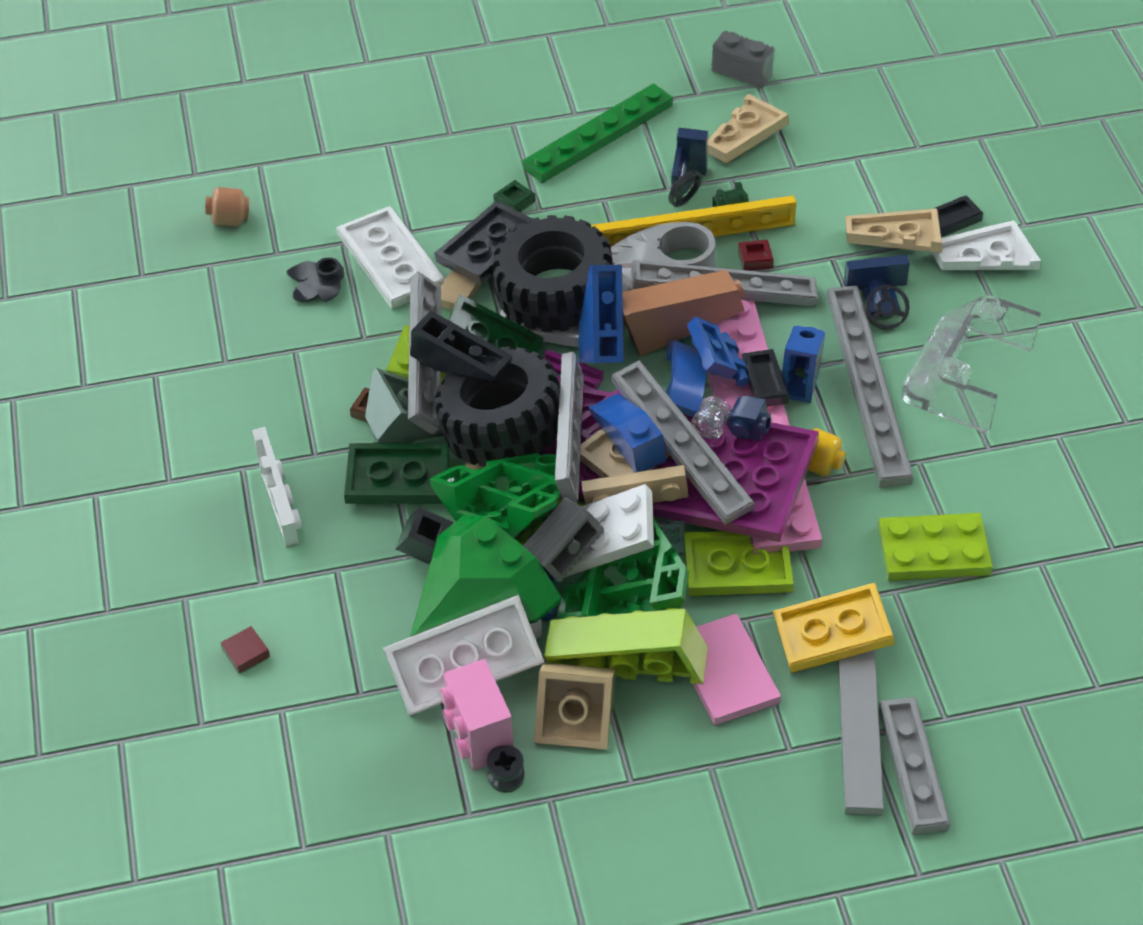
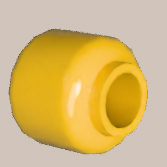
(827, 454)

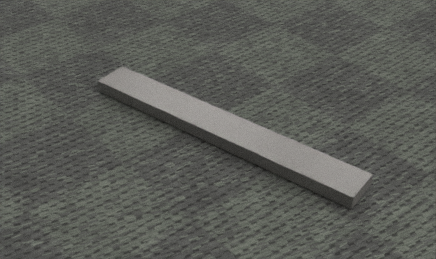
(869, 387)

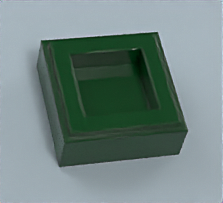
(515, 196)

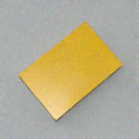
(833, 627)

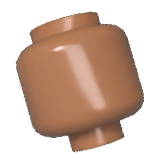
(227, 207)

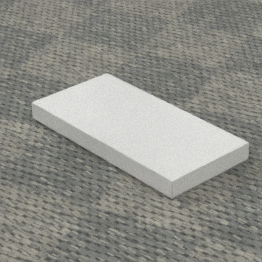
(388, 254)
(492, 633)

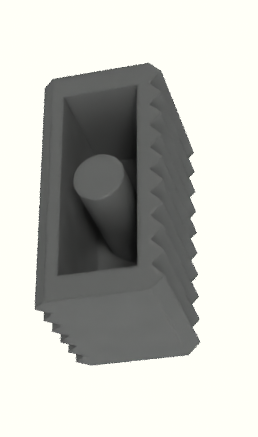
(743, 58)
(563, 538)

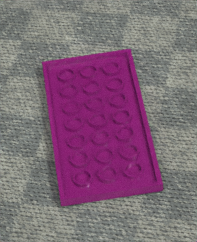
(766, 469)

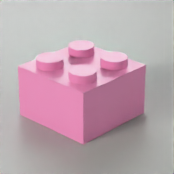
(476, 712)

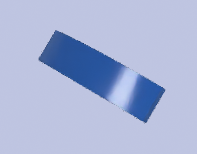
(687, 377)

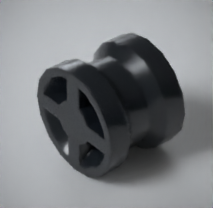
(499, 775)

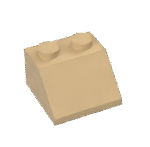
(574, 705)

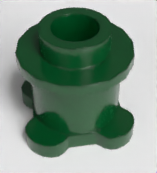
(730, 197)

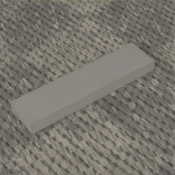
(914, 766)

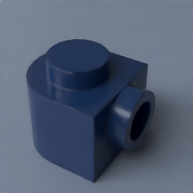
(749, 418)

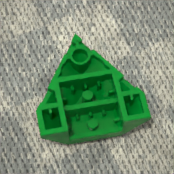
(508, 491)
(479, 567)
(637, 582)

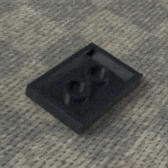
(474, 246)

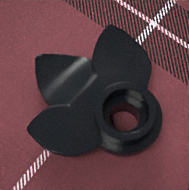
(317, 279)

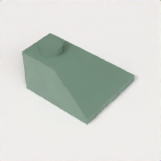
(389, 410)

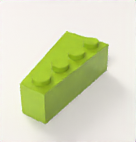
(632, 643)

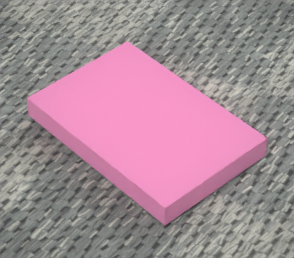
(734, 673)

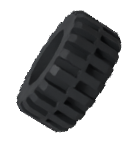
(544, 247)
(520, 428)

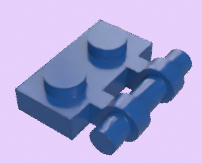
(718, 351)

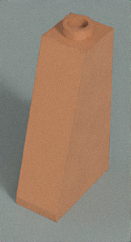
(665, 309)

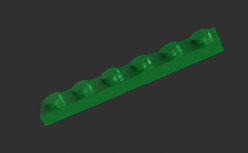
(597, 133)

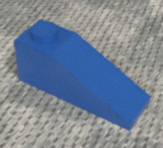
(602, 316)
(630, 432)

